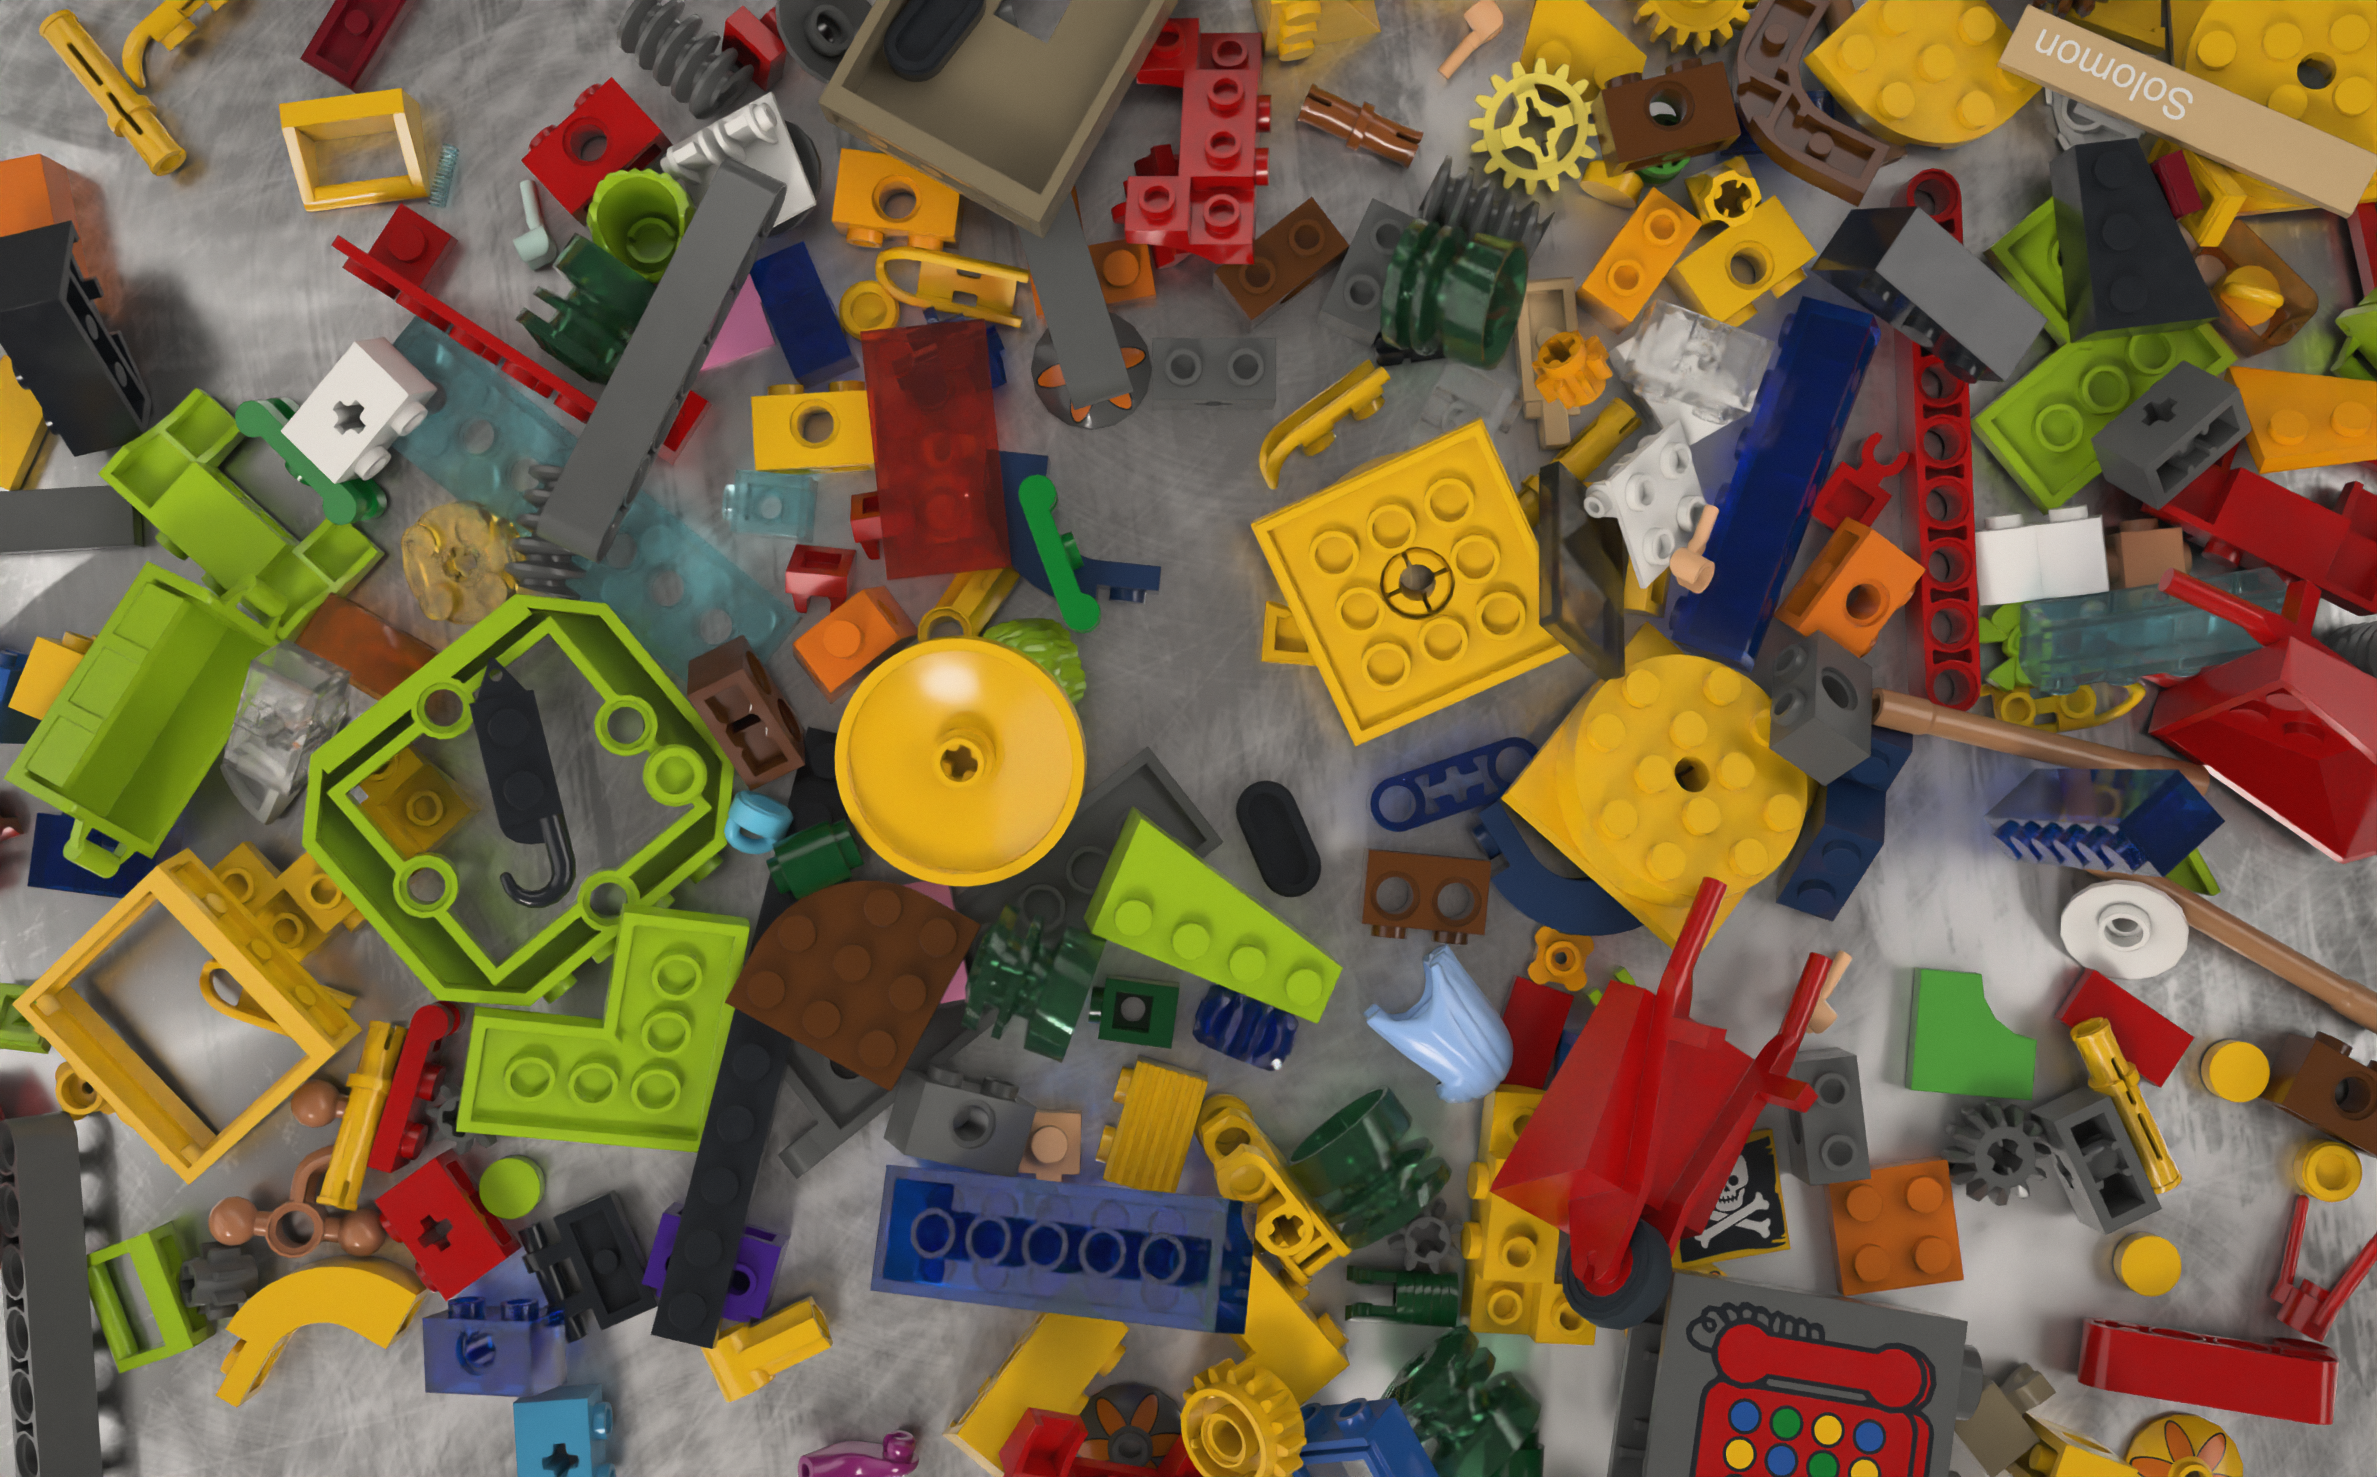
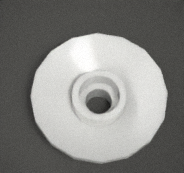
(2121, 947)

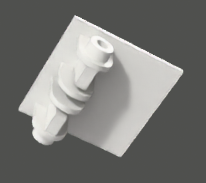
(751, 136)
(1653, 498)

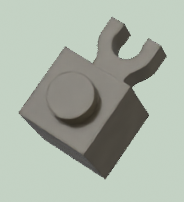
(1996, 1430)

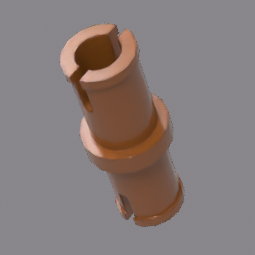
(1360, 126)

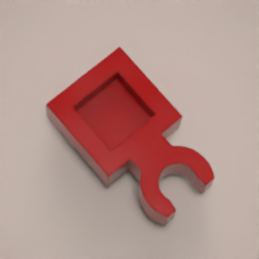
(1856, 491)

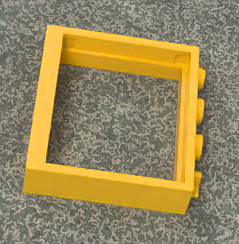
(245, 952)

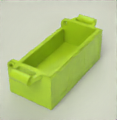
(146, 712)

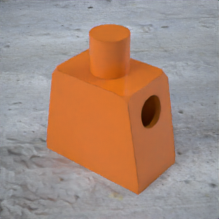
(853, 641)

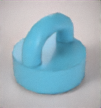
(760, 816)

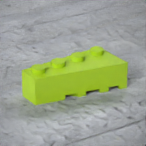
(1195, 918)

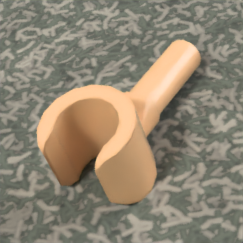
(1486, 22)
(1687, 563)
(1823, 1014)

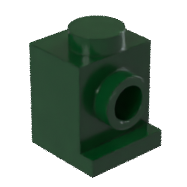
(1152, 1028)

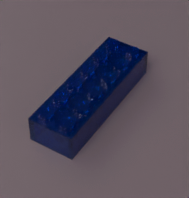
(1066, 1248)

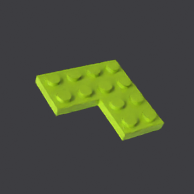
(2050, 414)
(623, 1078)

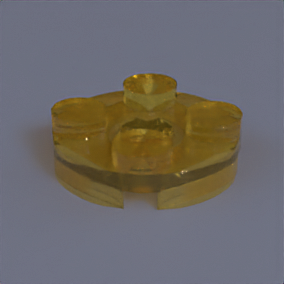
(430, 566)

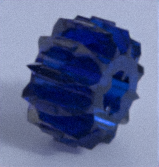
(1245, 1028)

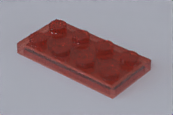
(936, 449)

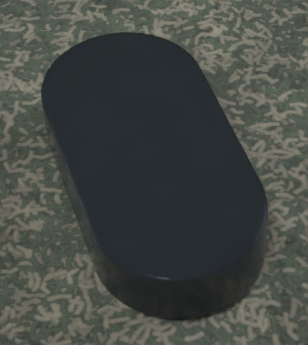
(929, 35)
(1278, 838)

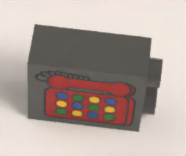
(1789, 1385)

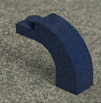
(1125, 580)
(1537, 893)

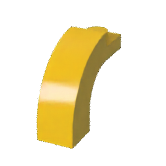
(346, 1290)

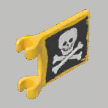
(1748, 1213)

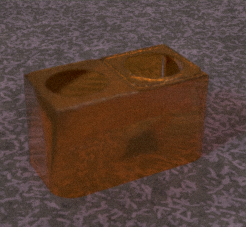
(2242, 248)
(365, 645)

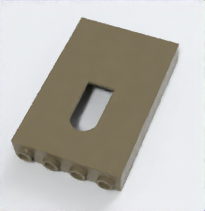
(1007, 111)

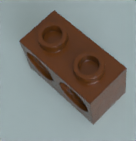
(746, 712)
(1425, 879)

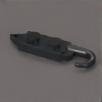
(523, 782)

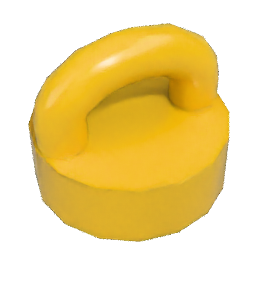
(2250, 293)

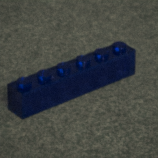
(1776, 480)
(2103, 819)

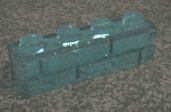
(2136, 633)

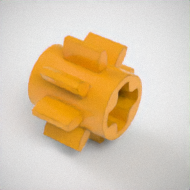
(1571, 369)

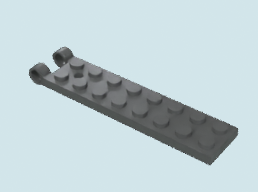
(1055, 887)

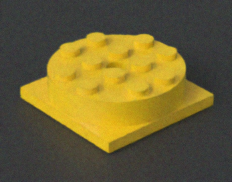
(2256, 54)
(1399, 649)
(1612, 796)

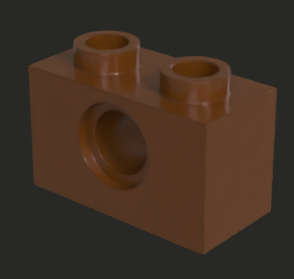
(1635, 141)
(1285, 264)
(2305, 1086)

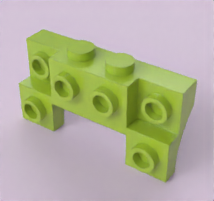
(205, 516)

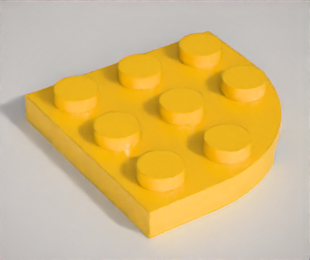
(1922, 71)

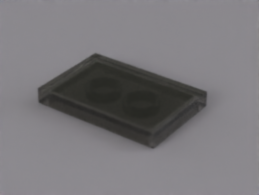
(1580, 574)

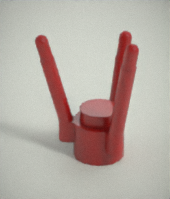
(2312, 1307)

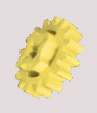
(1560, 117)

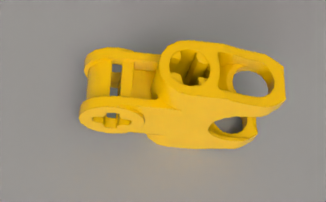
(1287, 1216)

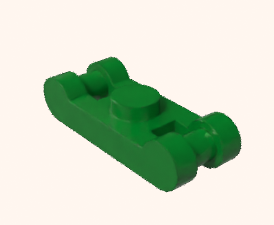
(342, 501)
(1058, 554)

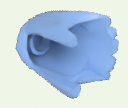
(1450, 1031)

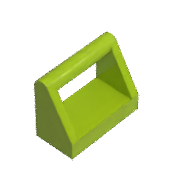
(158, 1262)

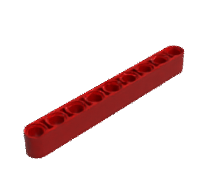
(1951, 478)

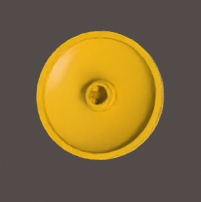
(960, 760)

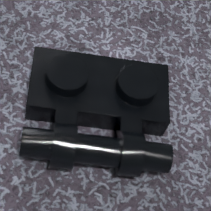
(605, 1261)

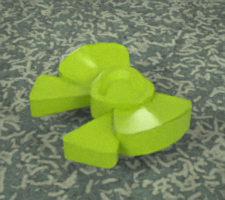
(2004, 627)

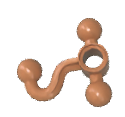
(358, 1232)

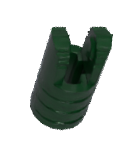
(1417, 1297)

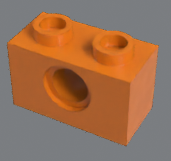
(1850, 559)

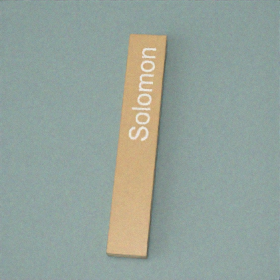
(2189, 111)

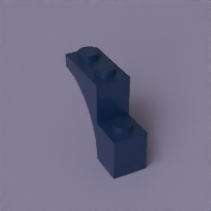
(1844, 830)

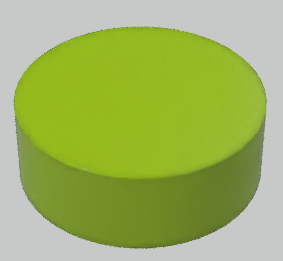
(674, 775)
(512, 1186)

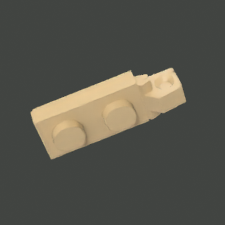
(1546, 311)

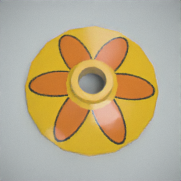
(2181, 1445)

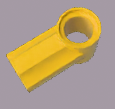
(1724, 193)
(970, 602)
(753, 1353)

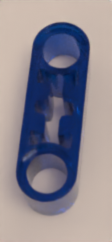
(1434, 773)

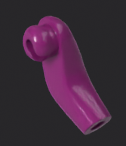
(863, 1458)

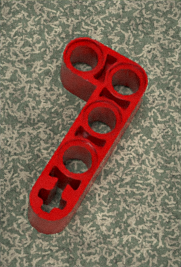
(2277, 1380)

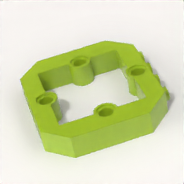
(377, 873)

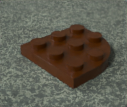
(856, 973)

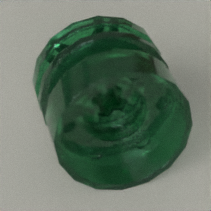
(1454, 293)
(596, 315)
(1032, 981)
(1377, 1178)
(1459, 1412)

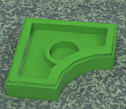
(1961, 1044)

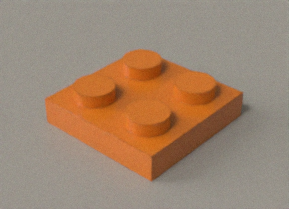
(1894, 1228)

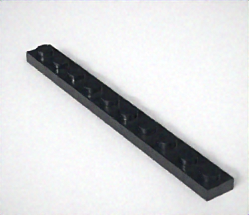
(739, 1111)

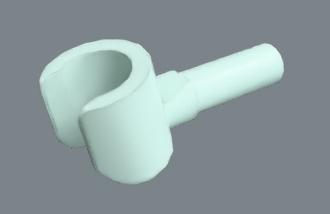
(537, 245)

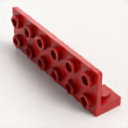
(408, 260)

